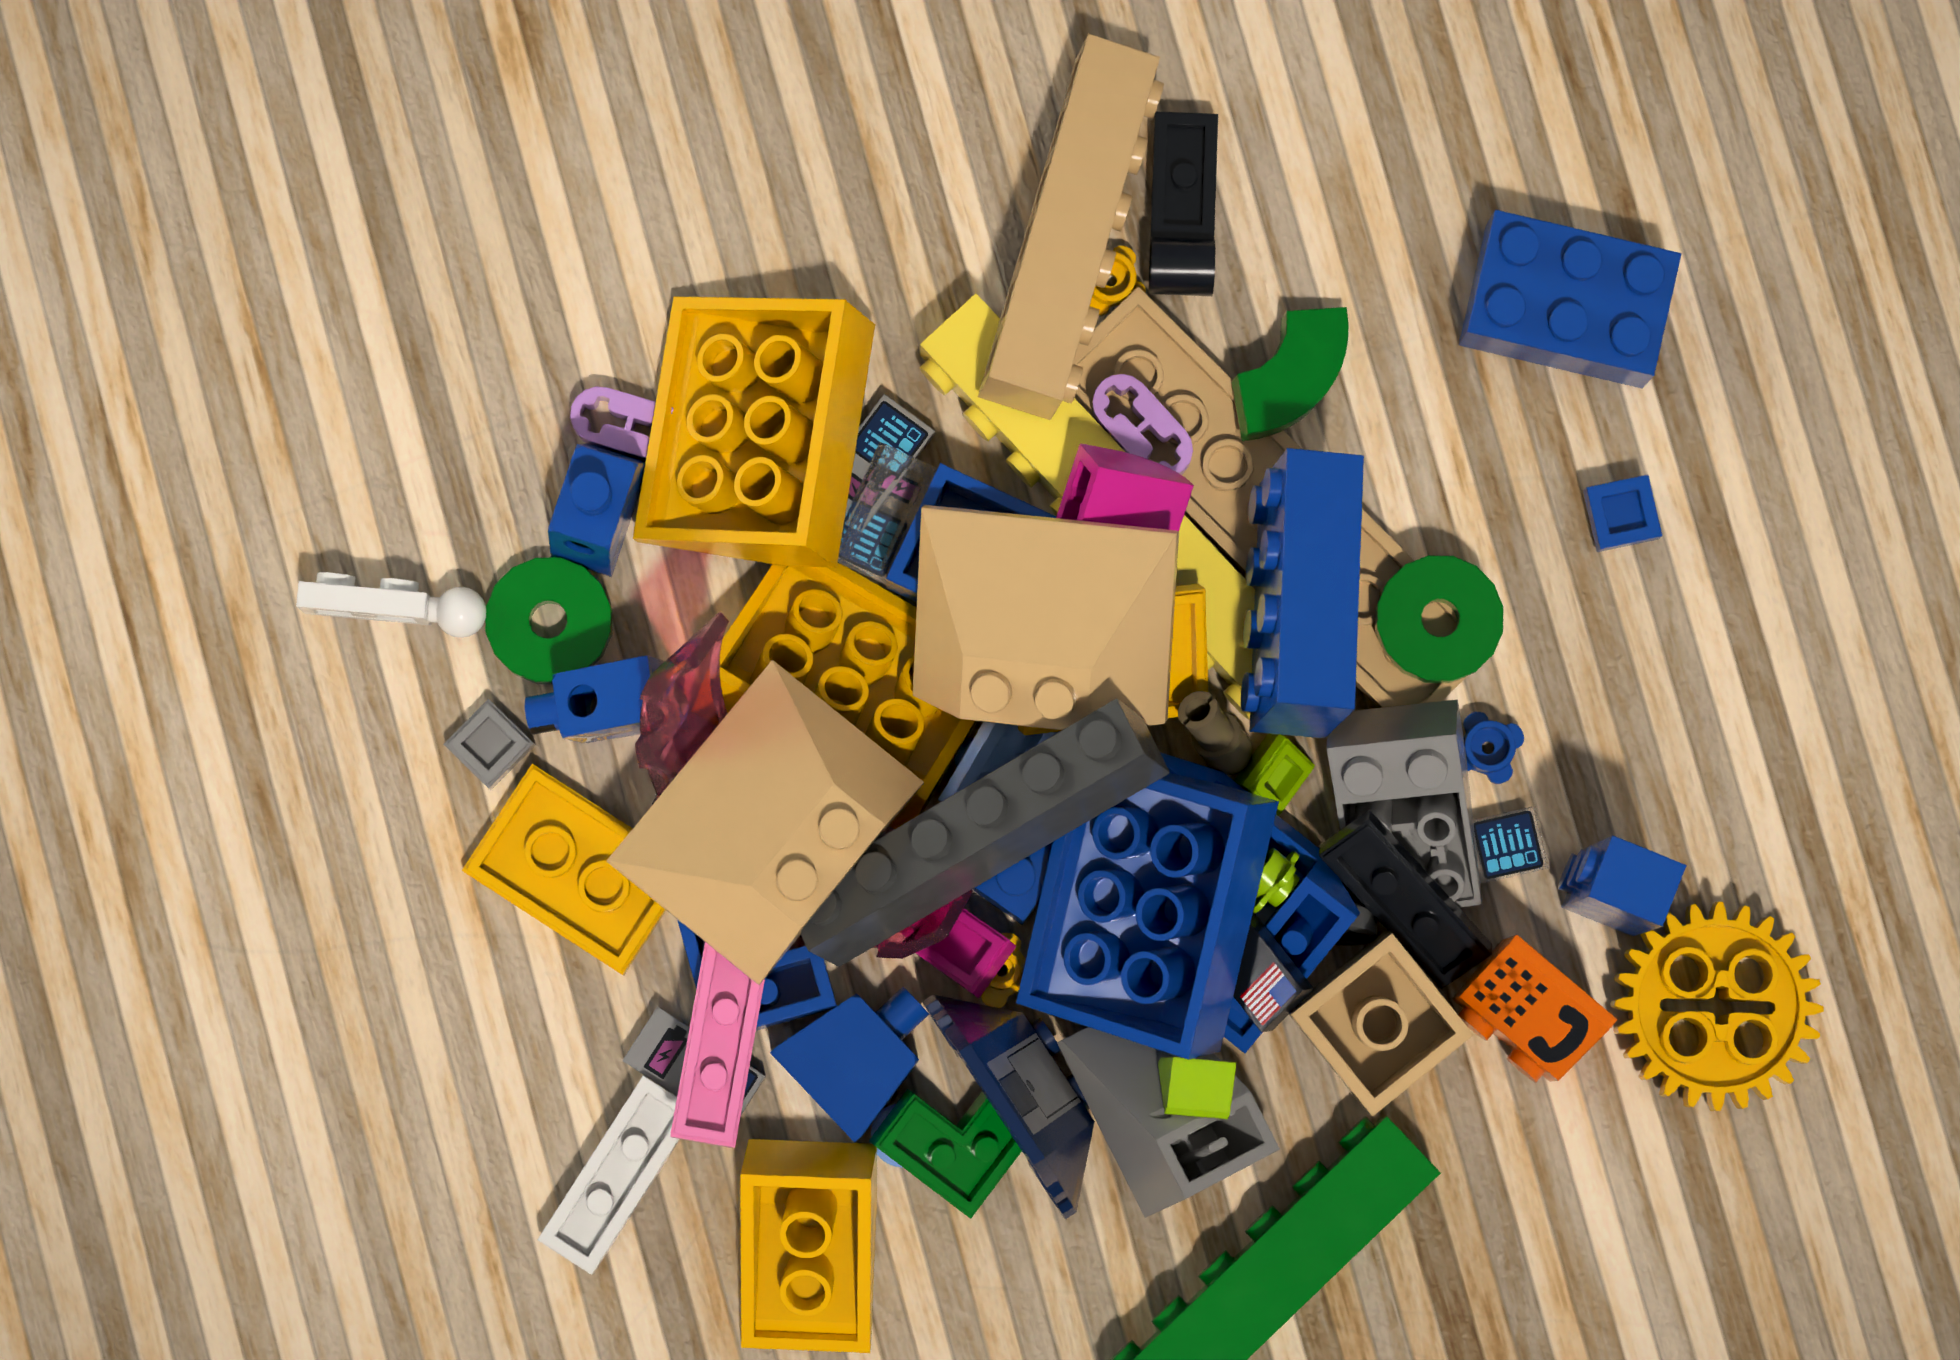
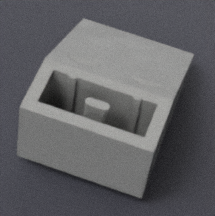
(1415, 780)
(1158, 1152)

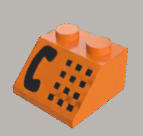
(1532, 1010)

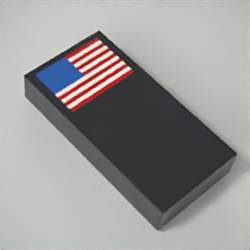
(1268, 980)

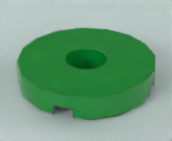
(1444, 581)
(542, 583)

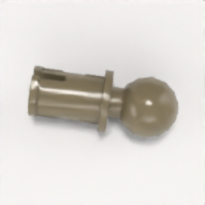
(1215, 733)

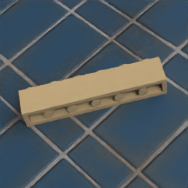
(1070, 228)

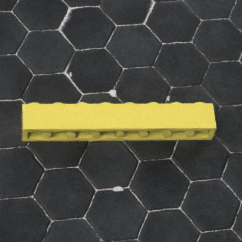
(1045, 454)

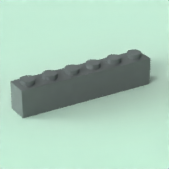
(986, 830)

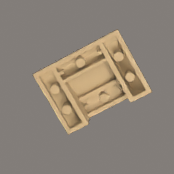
(1042, 617)
(764, 822)

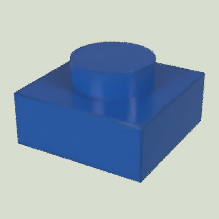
(1622, 513)

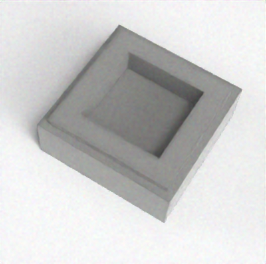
(489, 744)

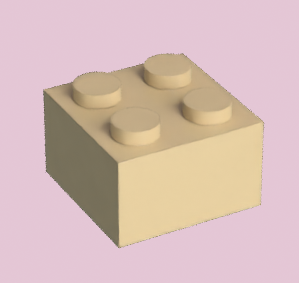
(1380, 1022)

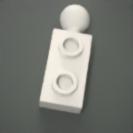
(457, 611)

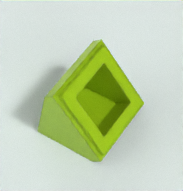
(1275, 770)
(1196, 1087)

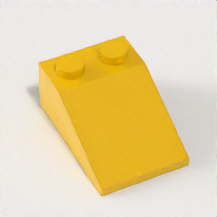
(808, 1245)

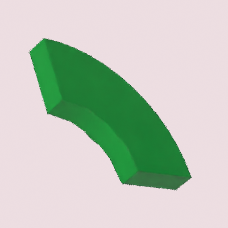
(1296, 376)

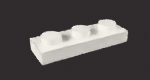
(614, 1178)

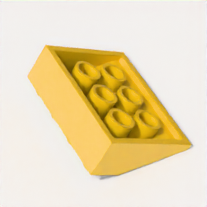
(757, 428)
(852, 651)

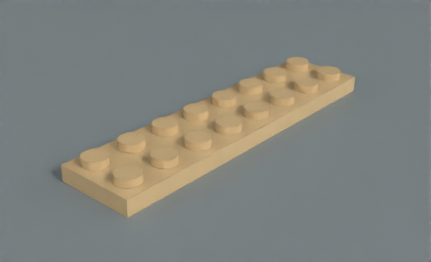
(1151, 347)

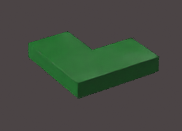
(952, 1160)

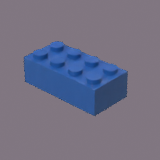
(1304, 594)

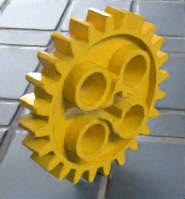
(1716, 1063)

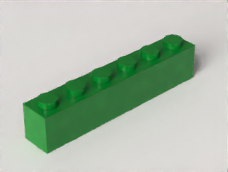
(1293, 1249)

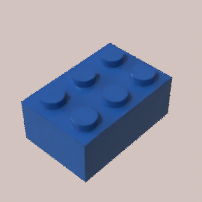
(1570, 299)

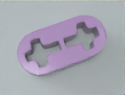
(622, 406)
(1150, 412)

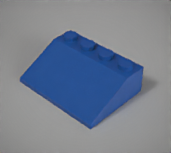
(1151, 915)

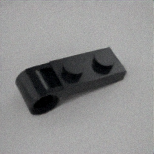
(1183, 204)

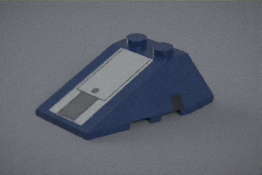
(1025, 1088)

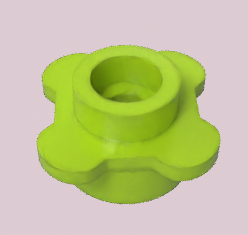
(1277, 879)

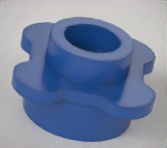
(1505, 742)

